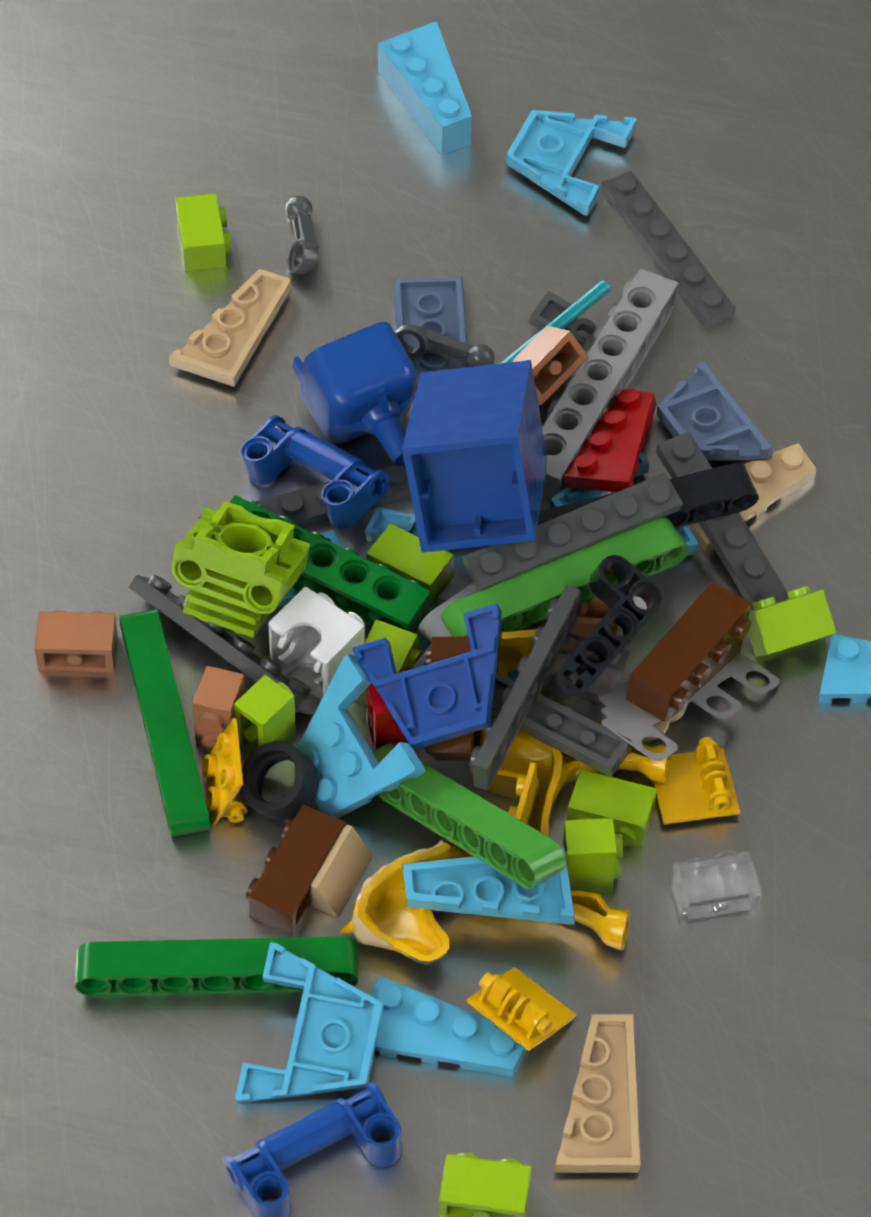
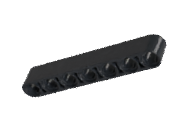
(703, 495)

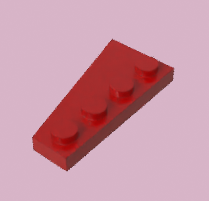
(614, 447)

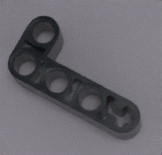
(601, 639)

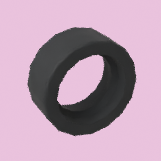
(257, 767)

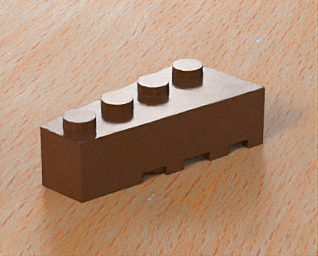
(690, 652)

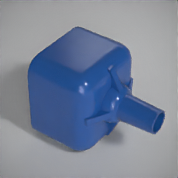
(360, 387)

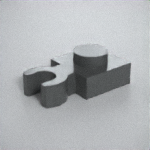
(553, 306)

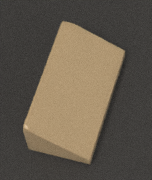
(340, 872)

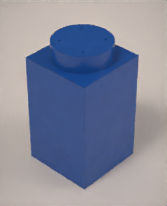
(475, 456)

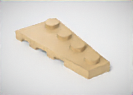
(235, 331)
(773, 480)
(603, 1112)

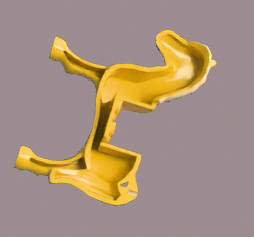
(536, 778)

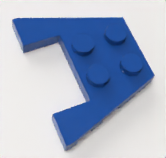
(444, 696)

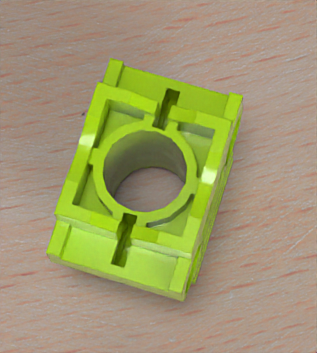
(237, 567)

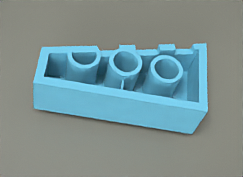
(427, 86)

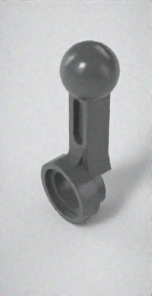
(303, 252)
(445, 347)

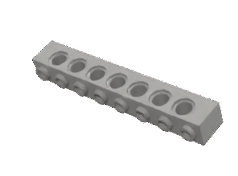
(609, 368)

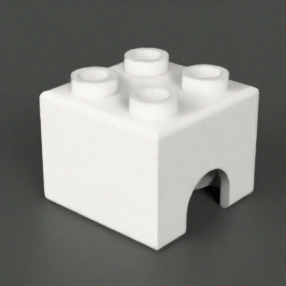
(314, 635)

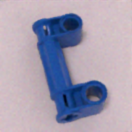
(352, 482)
(259, 1169)

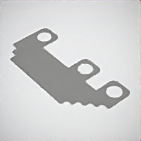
(637, 723)

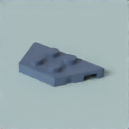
(712, 418)

